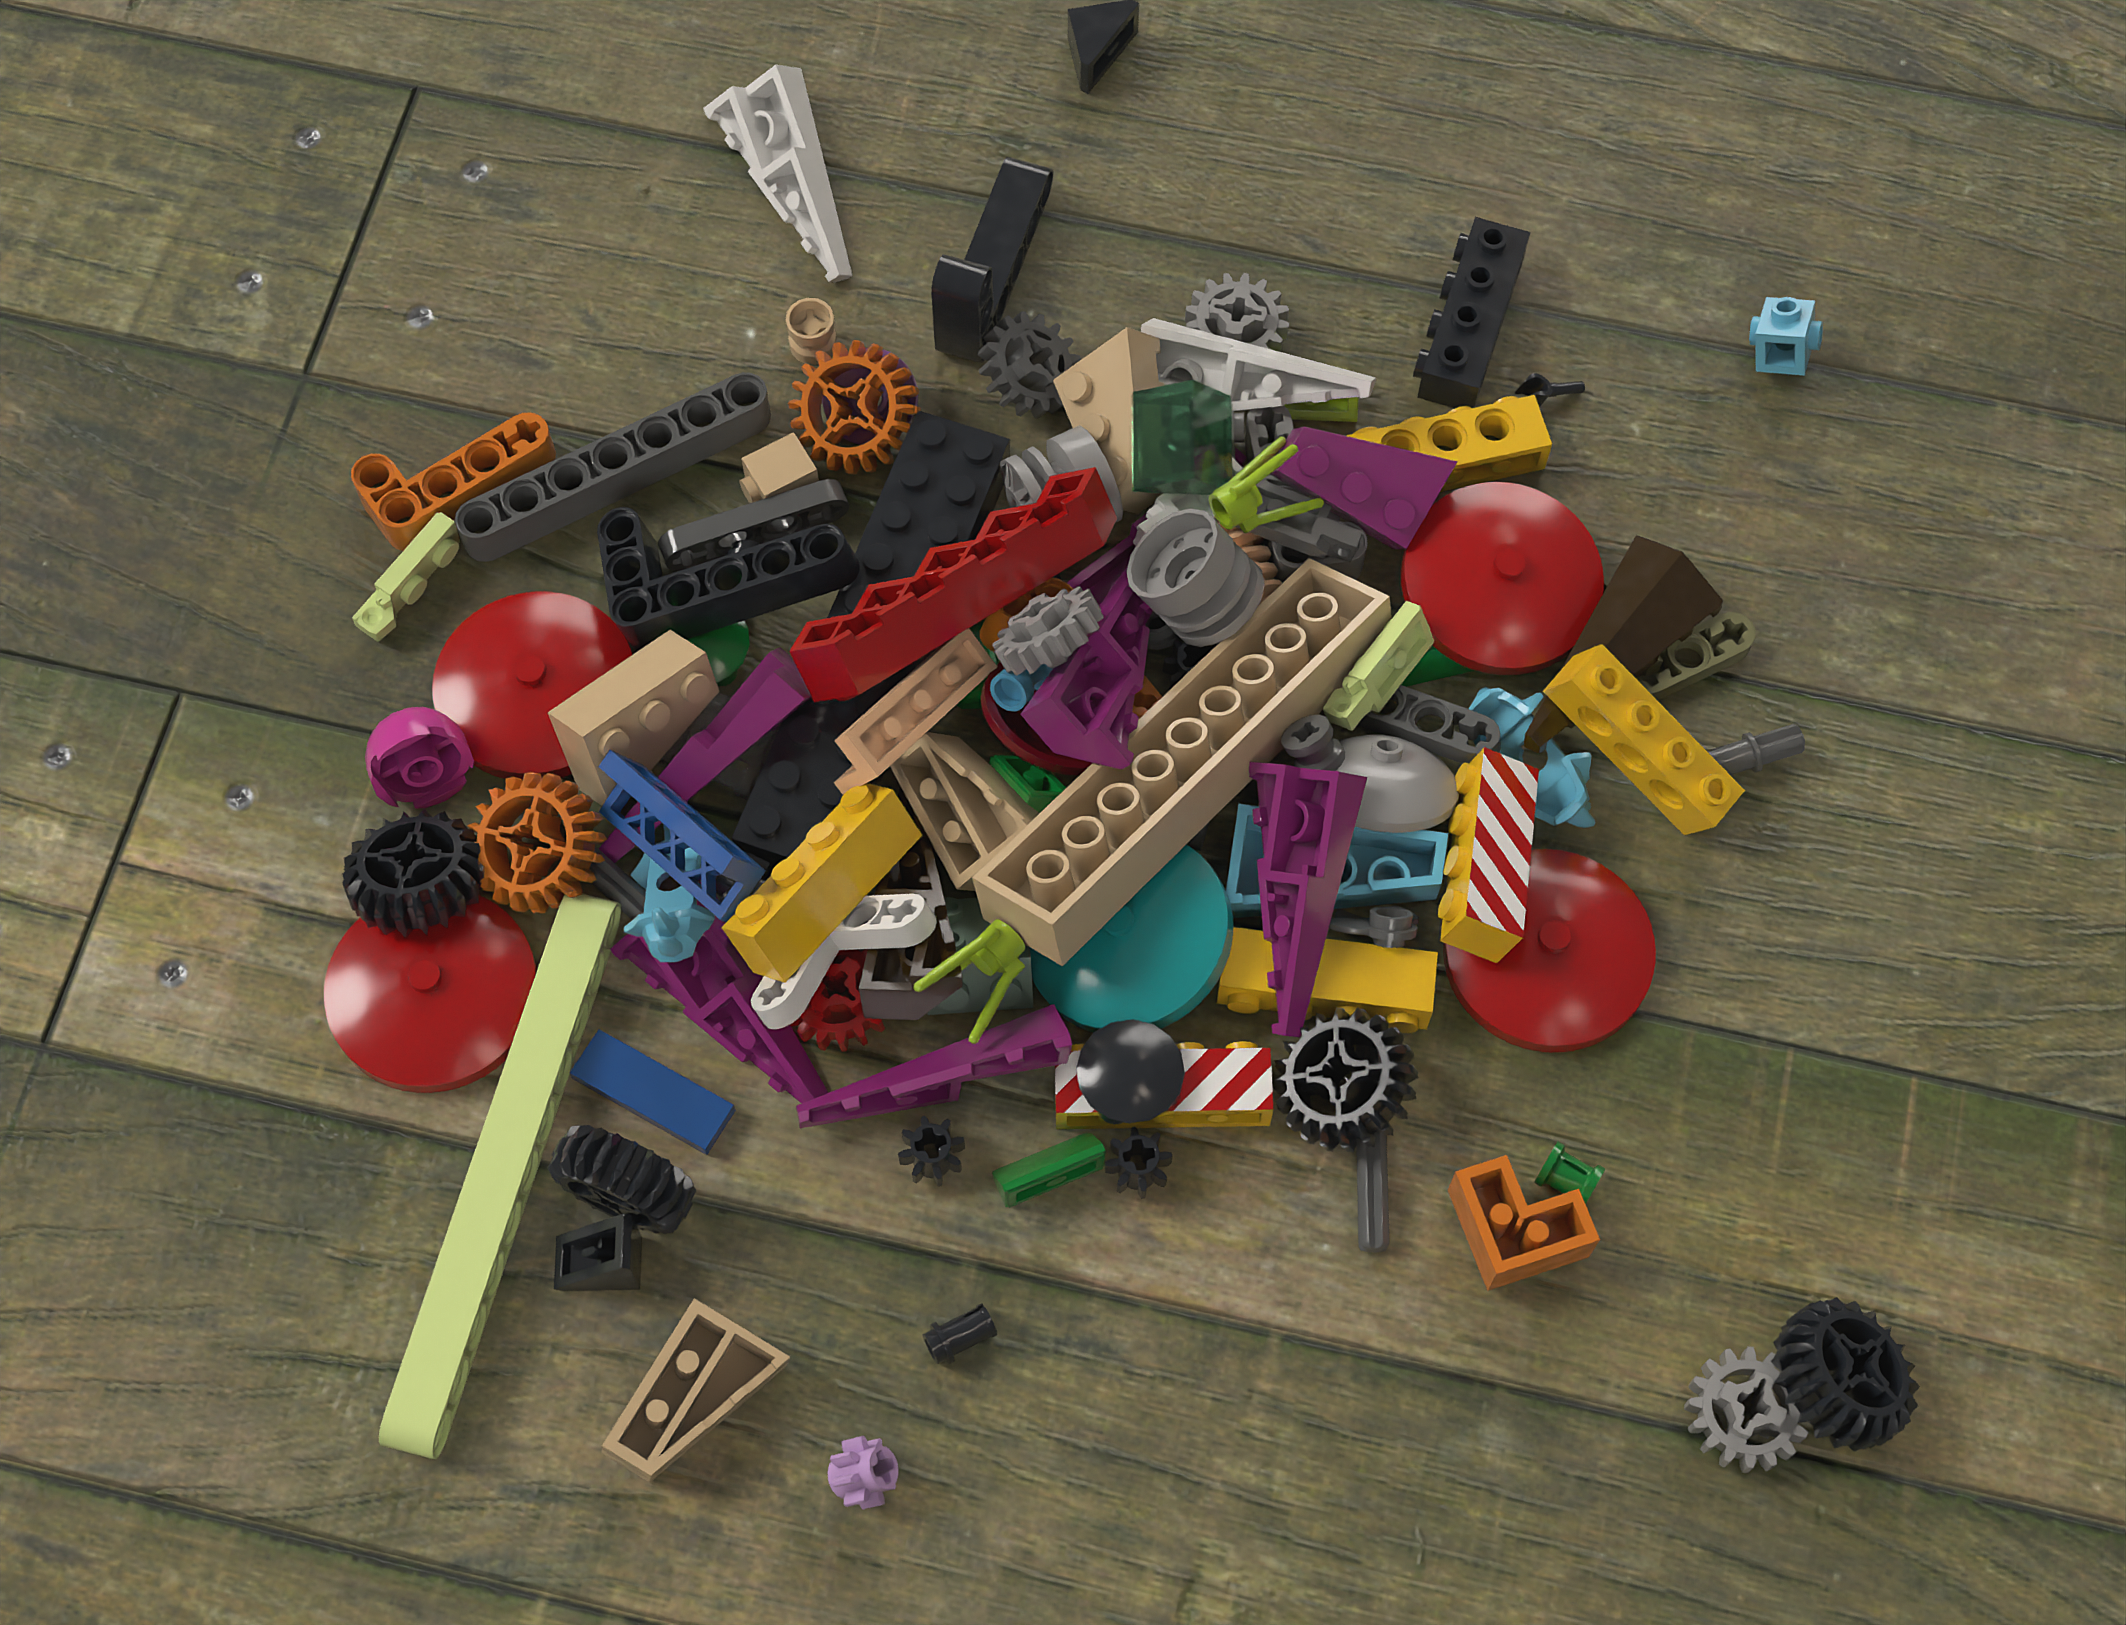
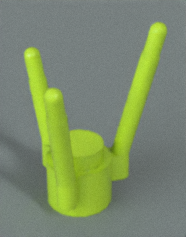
(1239, 498)
(991, 952)

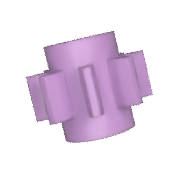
(863, 1472)

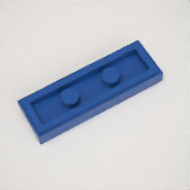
(652, 1091)

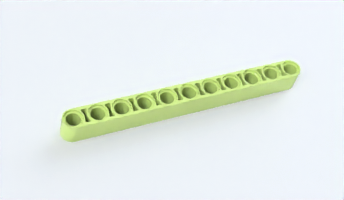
(499, 1178)

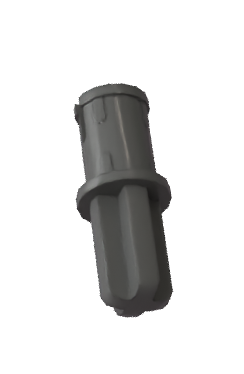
(1758, 750)

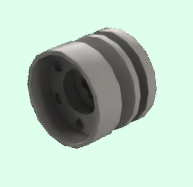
(1066, 453)
(1195, 577)

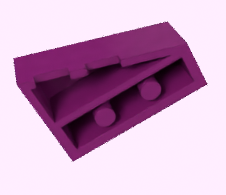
(1366, 482)

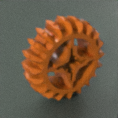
(841, 421)
(495, 833)

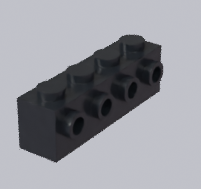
(1472, 314)

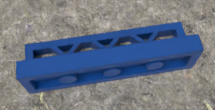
(687, 830)

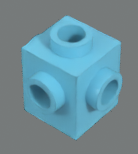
(1785, 335)

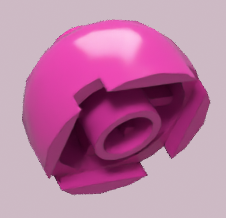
(417, 757)

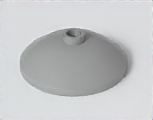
(1404, 785)

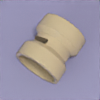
(810, 329)

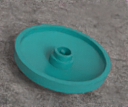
(1151, 956)

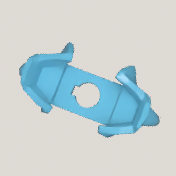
(1562, 781)
(670, 918)

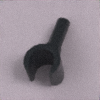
(1542, 389)

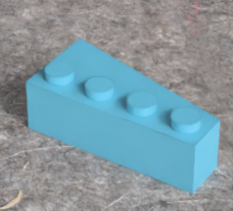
(1376, 872)

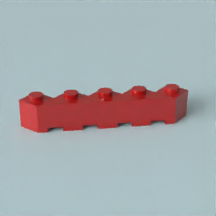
(955, 588)

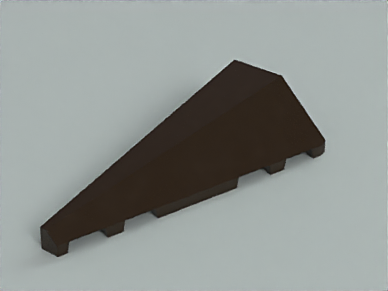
(1644, 610)
(891, 972)

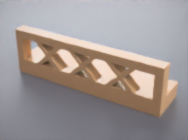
(912, 708)

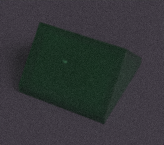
(1181, 439)

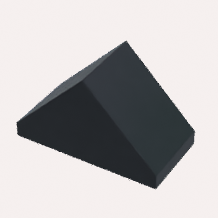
(1099, 36)
(599, 1256)

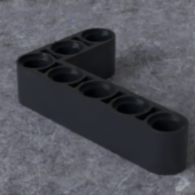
(974, 291)
(719, 590)

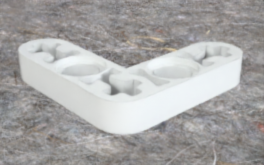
(894, 923)

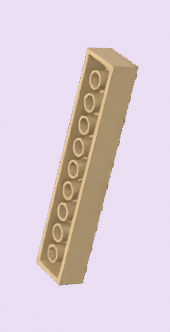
(1189, 761)

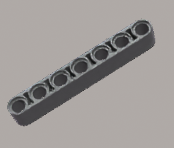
(604, 486)

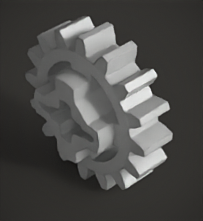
(1240, 312)
(1047, 630)
(1726, 1401)

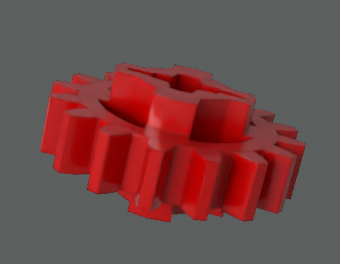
(825, 1011)

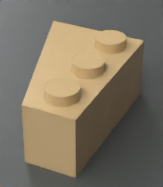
(634, 710)
(690, 1389)

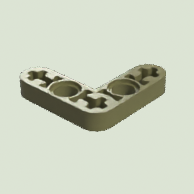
(1703, 637)

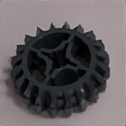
(413, 873)
(1336, 1042)
(622, 1178)
(1845, 1374)

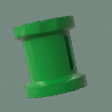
(1569, 1173)

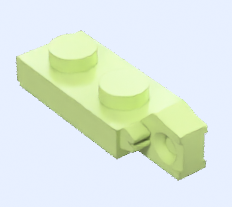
(408, 576)
(1381, 668)

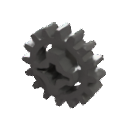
(1025, 361)

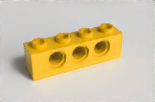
(1513, 420)
(1643, 740)

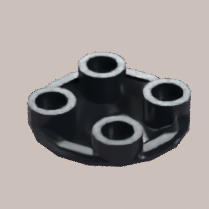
(1130, 1071)

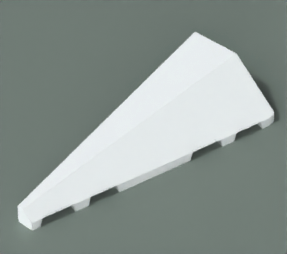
(779, 141)
(1249, 372)

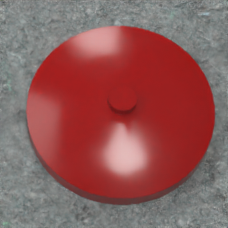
(1503, 577)
(514, 667)
(1575, 970)
(430, 1005)

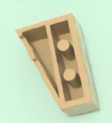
(1099, 399)
(960, 803)

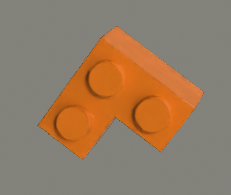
(1514, 1238)

